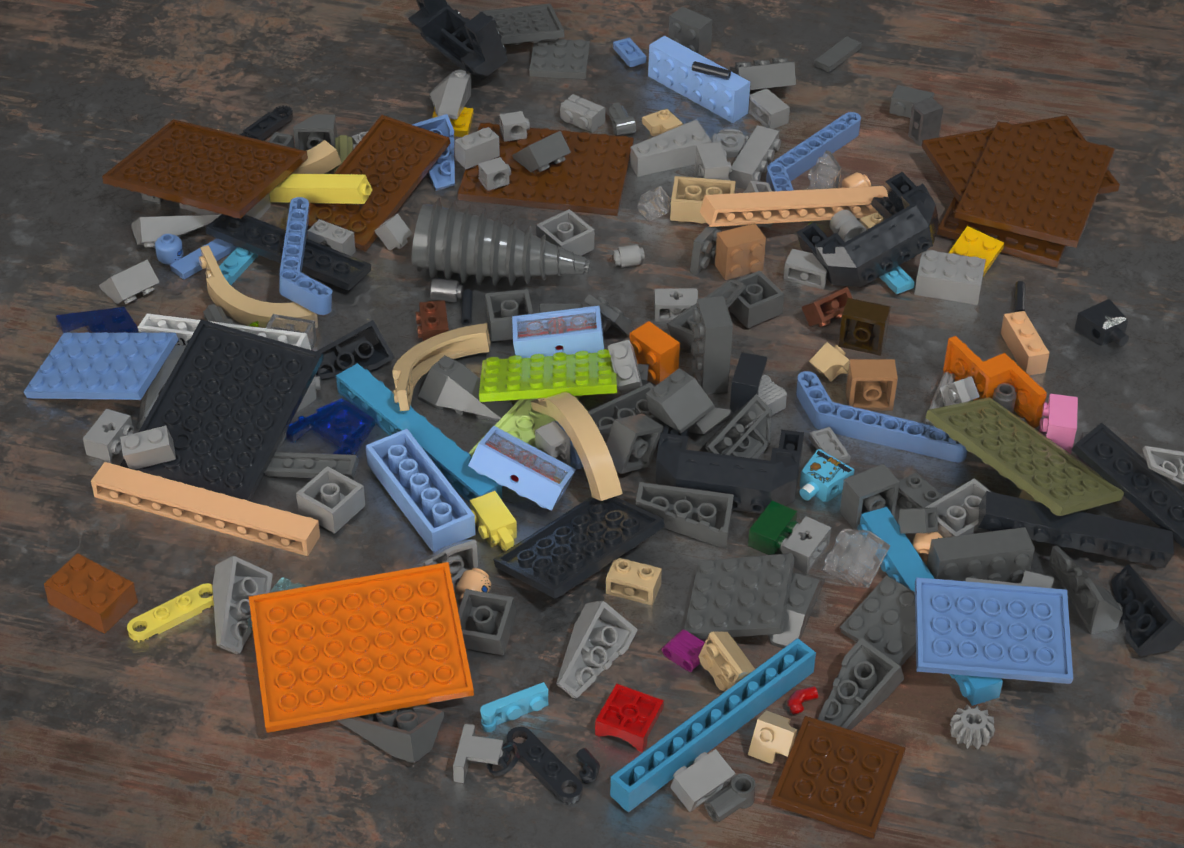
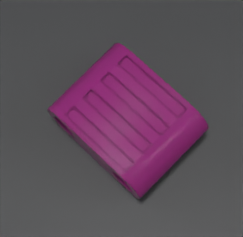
(684, 650)

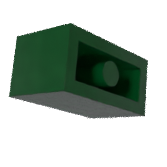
(772, 528)

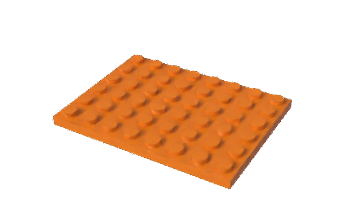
(359, 647)

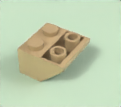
(724, 660)

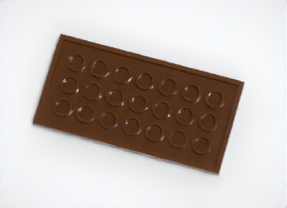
(394, 161)

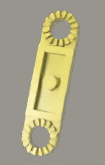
(171, 613)

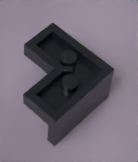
(746, 379)

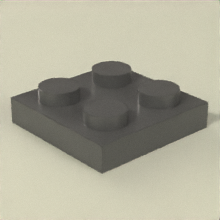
(704, 249)

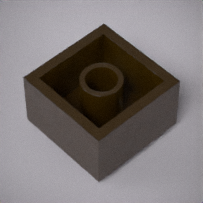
(864, 326)

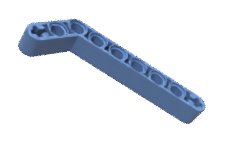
(806, 154)
(292, 281)
(874, 426)

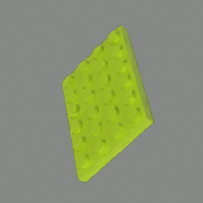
(547, 376)

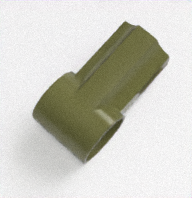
(344, 147)

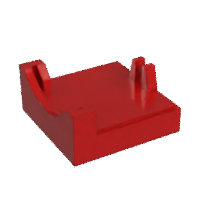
(629, 716)

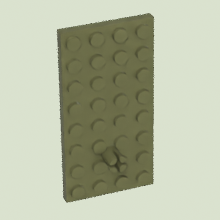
(1024, 456)

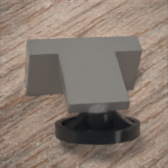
(482, 750)

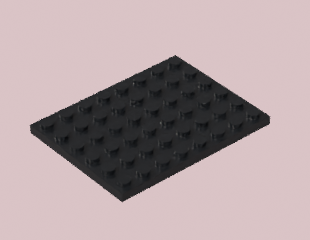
(229, 407)

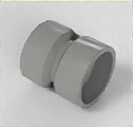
(846, 225)

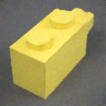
(494, 520)

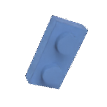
(629, 52)

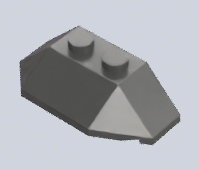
(745, 432)
(801, 602)

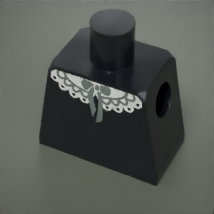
(1103, 324)

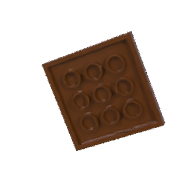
(838, 776)

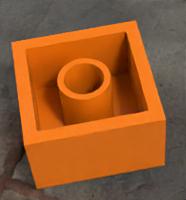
(656, 350)

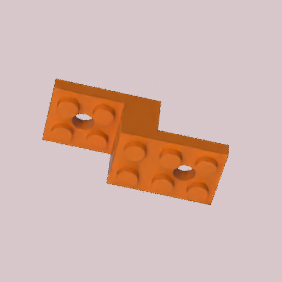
(991, 373)

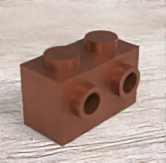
(826, 307)
(432, 319)

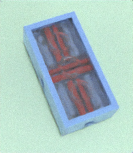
(558, 332)
(521, 468)

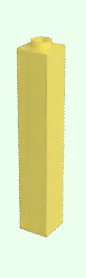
(323, 188)

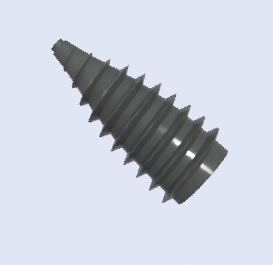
(485, 247)

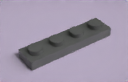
(310, 464)

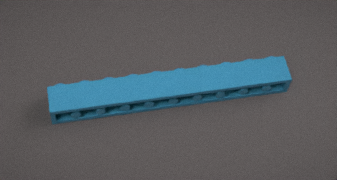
(378, 402)
(904, 565)
(712, 724)

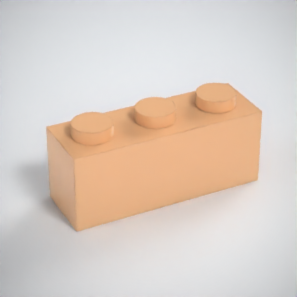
(1024, 343)

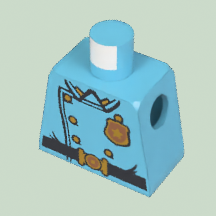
(823, 477)

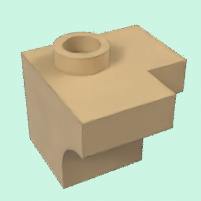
(660, 122)
(830, 362)
(771, 737)

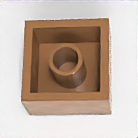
(740, 251)
(871, 384)

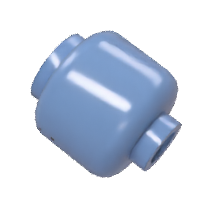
(169, 249)

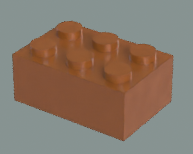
(91, 593)

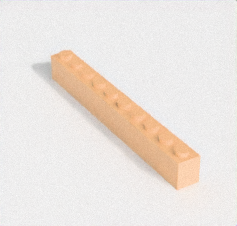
(788, 205)
(206, 508)

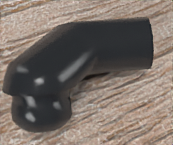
(591, 766)

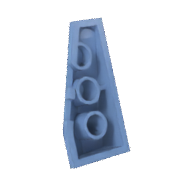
(443, 171)

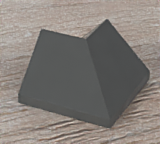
(710, 421)

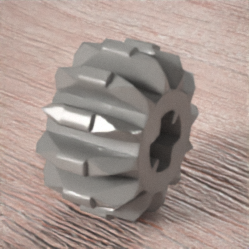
(972, 727)

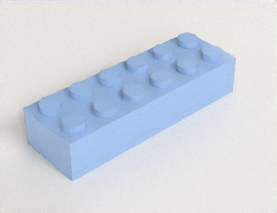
(672, 66)
(420, 490)

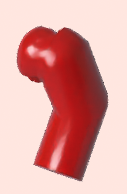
(800, 696)

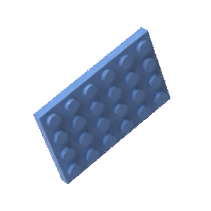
(101, 366)
(992, 630)

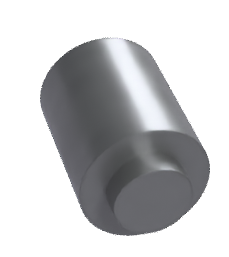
(446, 290)

